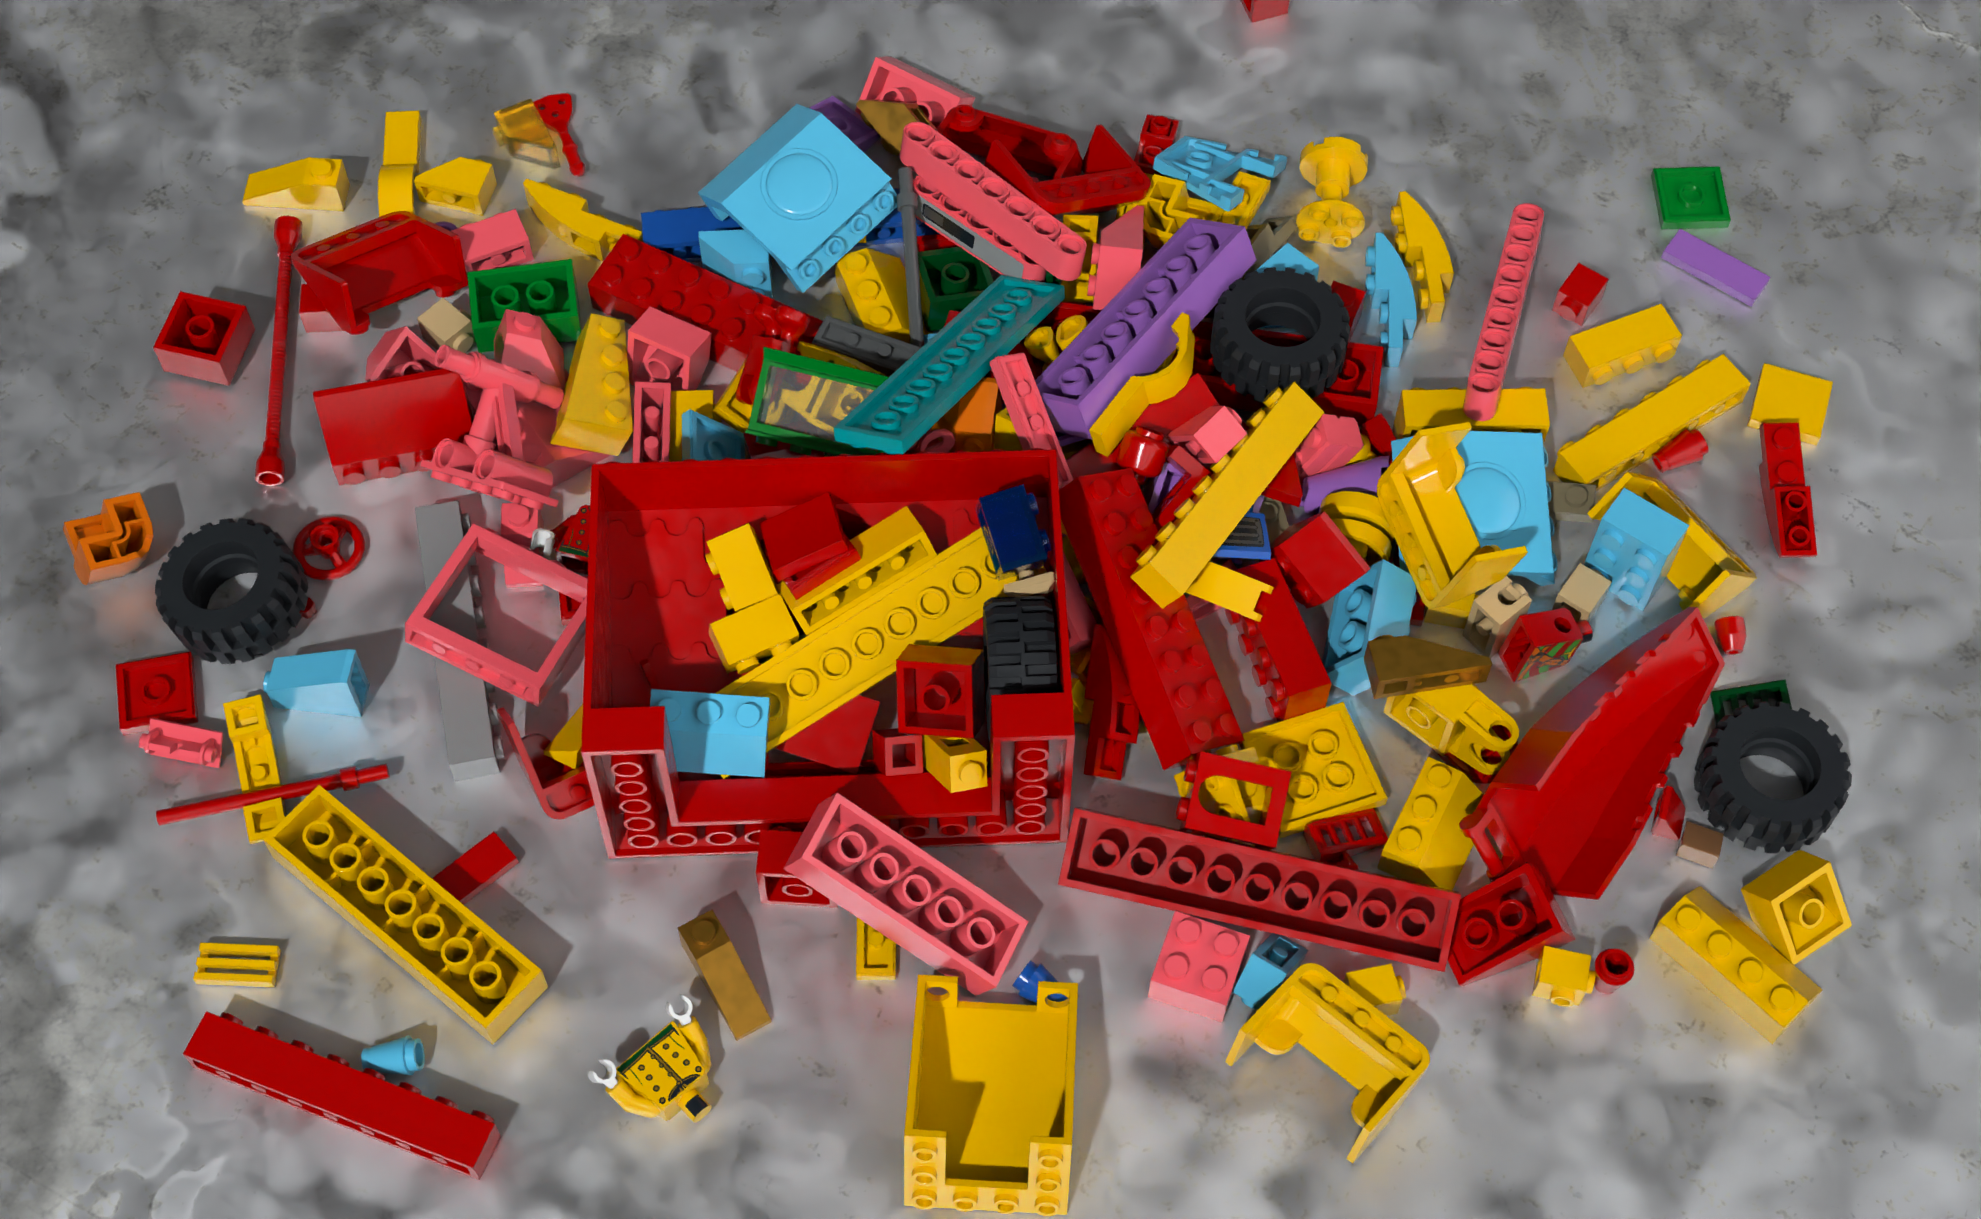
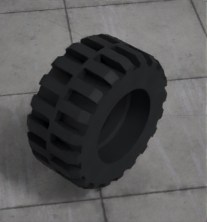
(1285, 301)
(207, 562)
(1018, 647)
(1791, 739)

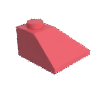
(529, 345)
(399, 354)

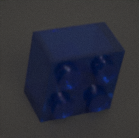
(1012, 532)

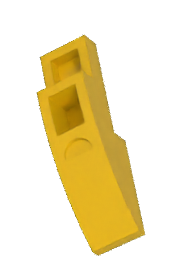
(570, 220)
(1425, 251)

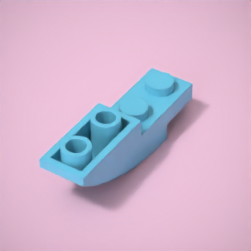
(1392, 295)

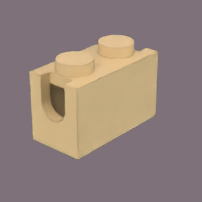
(1496, 613)

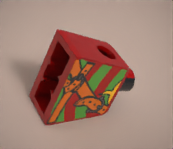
(1542, 642)

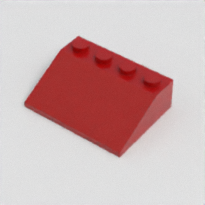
(391, 423)

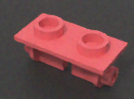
(183, 742)

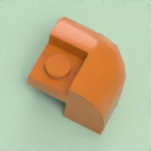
(110, 542)

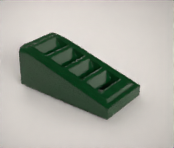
(1763, 691)

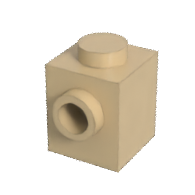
(447, 326)
(1583, 593)

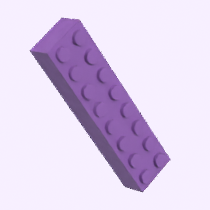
(1135, 327)

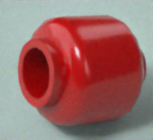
(1143, 452)

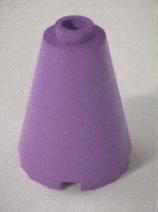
(1354, 477)

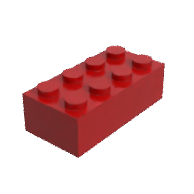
(1281, 648)

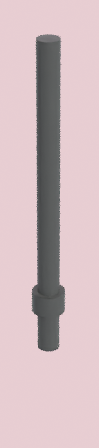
(907, 204)

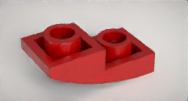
(1155, 137)

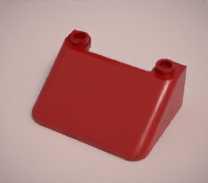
(380, 266)

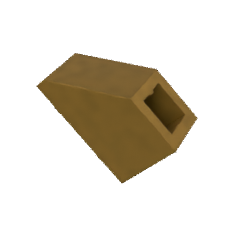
(890, 119)

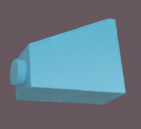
(318, 683)

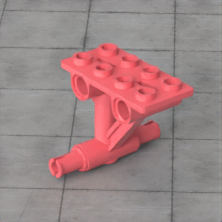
(474, 461)

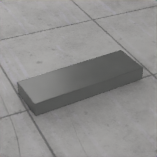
(864, 345)

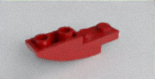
(1784, 491)
(1114, 710)

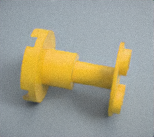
(1332, 170)

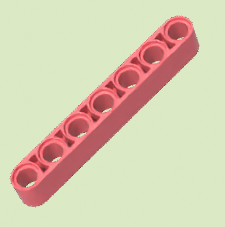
(993, 201)

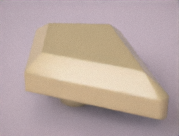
(1031, 585)

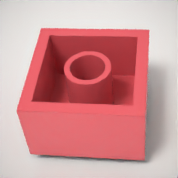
(1198, 966)

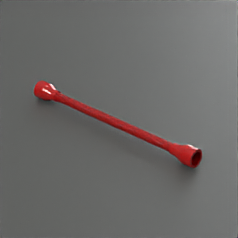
(270, 463)

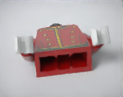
(569, 539)

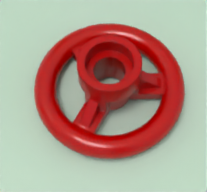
(323, 532)

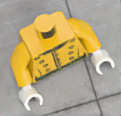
(664, 1072)

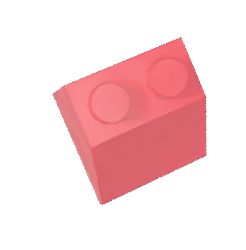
(667, 351)

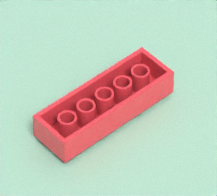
(906, 894)

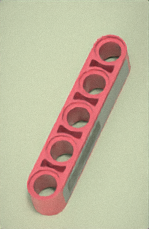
(971, 234)

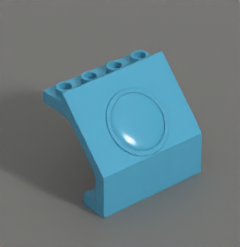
(803, 194)
(1506, 497)

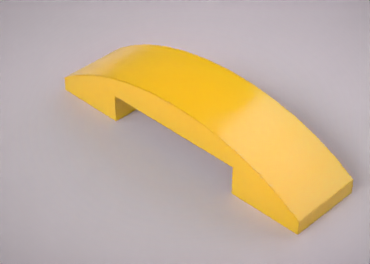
(255, 762)

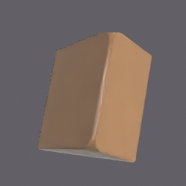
(1700, 845)

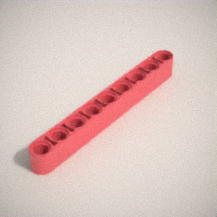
(1503, 313)

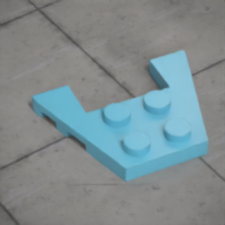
(1208, 163)

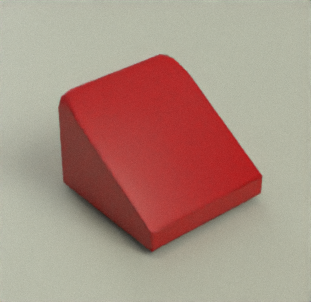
(1668, 815)

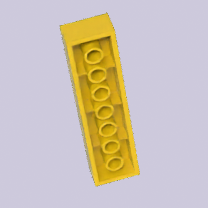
(406, 914)

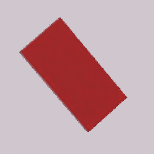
(835, 739)

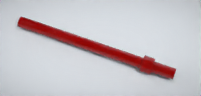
(348, 779)

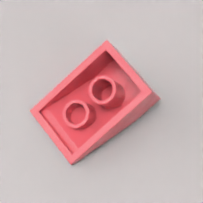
(1116, 257)

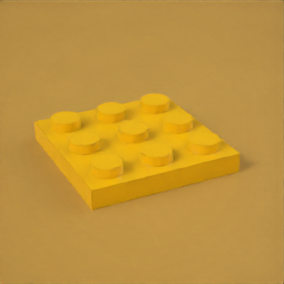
(1326, 764)

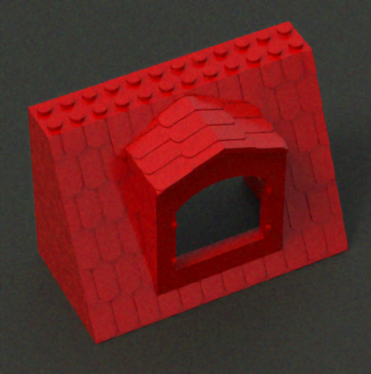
(656, 601)

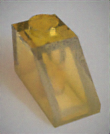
(525, 135)

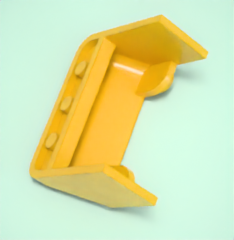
(1431, 521)
(1704, 565)
(1344, 1035)

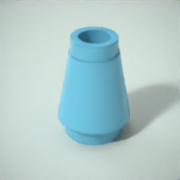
(396, 1056)

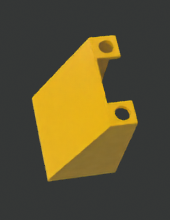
(990, 1101)

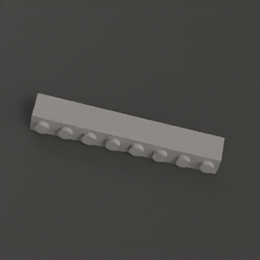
(463, 697)

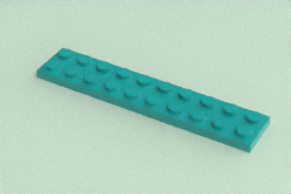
(948, 365)

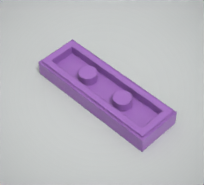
(1715, 267)

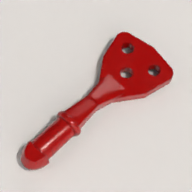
(560, 126)

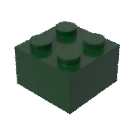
(949, 282)

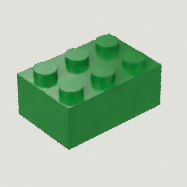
(537, 289)

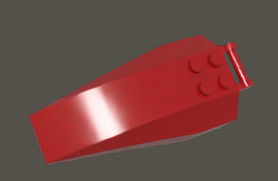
(1592, 763)

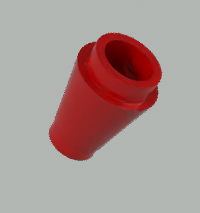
(1681, 451)
(1612, 970)

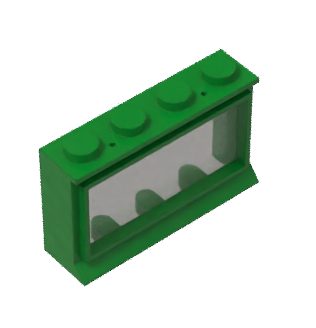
(805, 399)

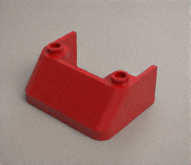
(1031, 146)
(1108, 182)
(556, 786)

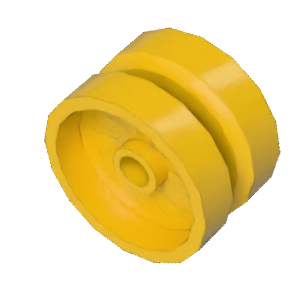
(1361, 522)

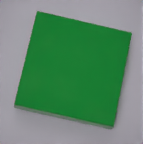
(1690, 198)

